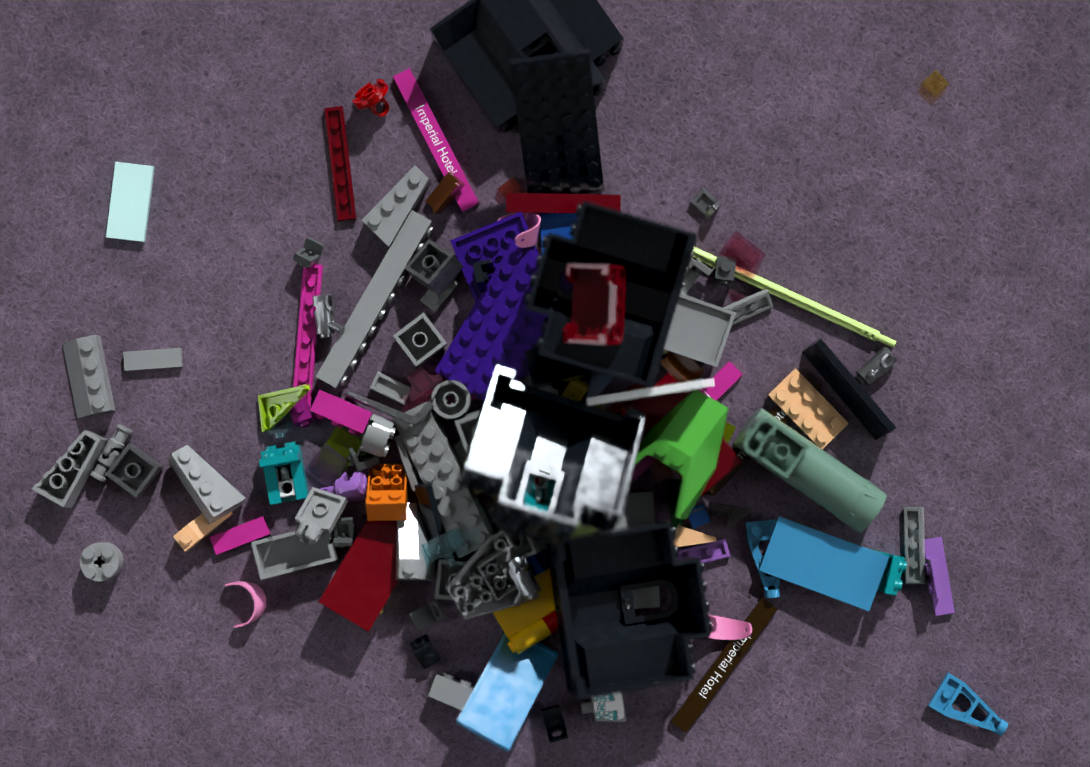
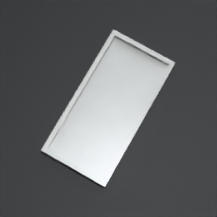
(650, 391)

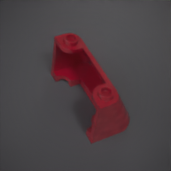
(596, 304)

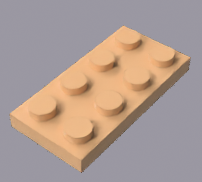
(808, 409)

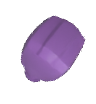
(351, 488)

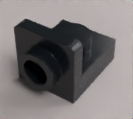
(481, 272)

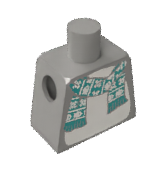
(606, 708)

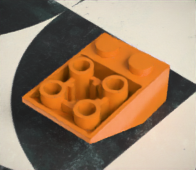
(387, 493)

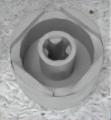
(462, 398)
(377, 436)
(101, 572)

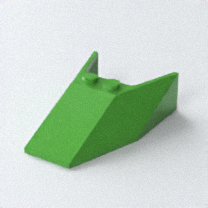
(688, 443)

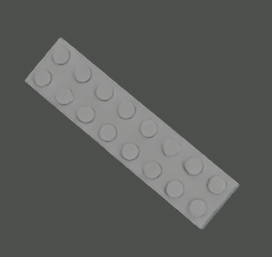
(440, 466)

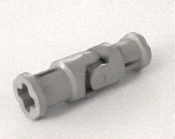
(109, 454)

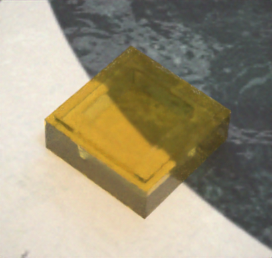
(935, 83)

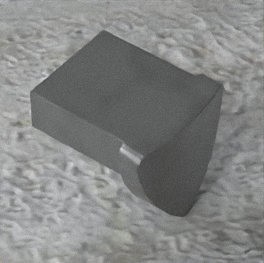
(705, 203)

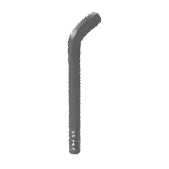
(414, 420)

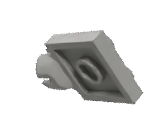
(318, 514)

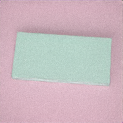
(130, 202)

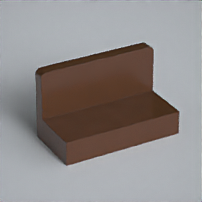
(444, 193)
(681, 367)

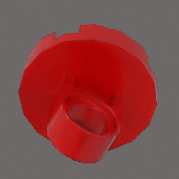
(371, 95)

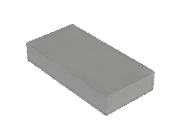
(390, 388)

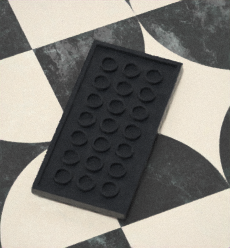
(557, 123)

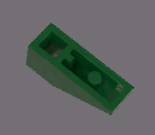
(674, 489)

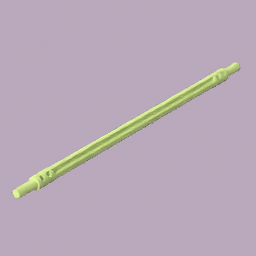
(799, 300)

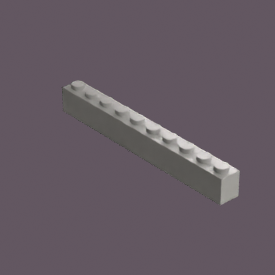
(374, 300)

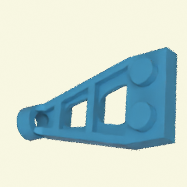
(755, 533)
(948, 692)

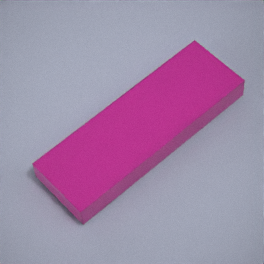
(240, 535)

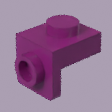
(301, 414)

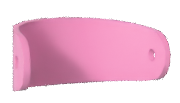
(530, 236)
(258, 596)
(729, 628)

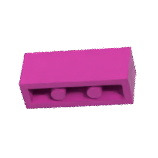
(341, 412)

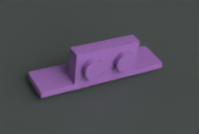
(938, 576)

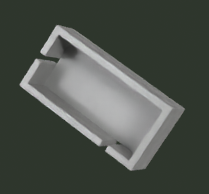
(288, 554)

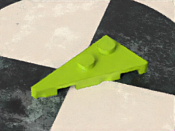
(277, 404)

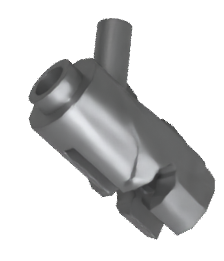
(325, 316)
(875, 367)
(524, 580)

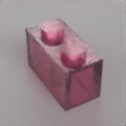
(744, 251)

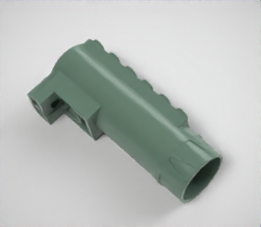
(810, 470)

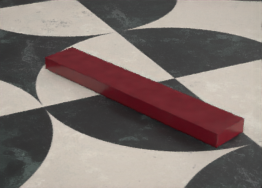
(340, 163)
(557, 202)

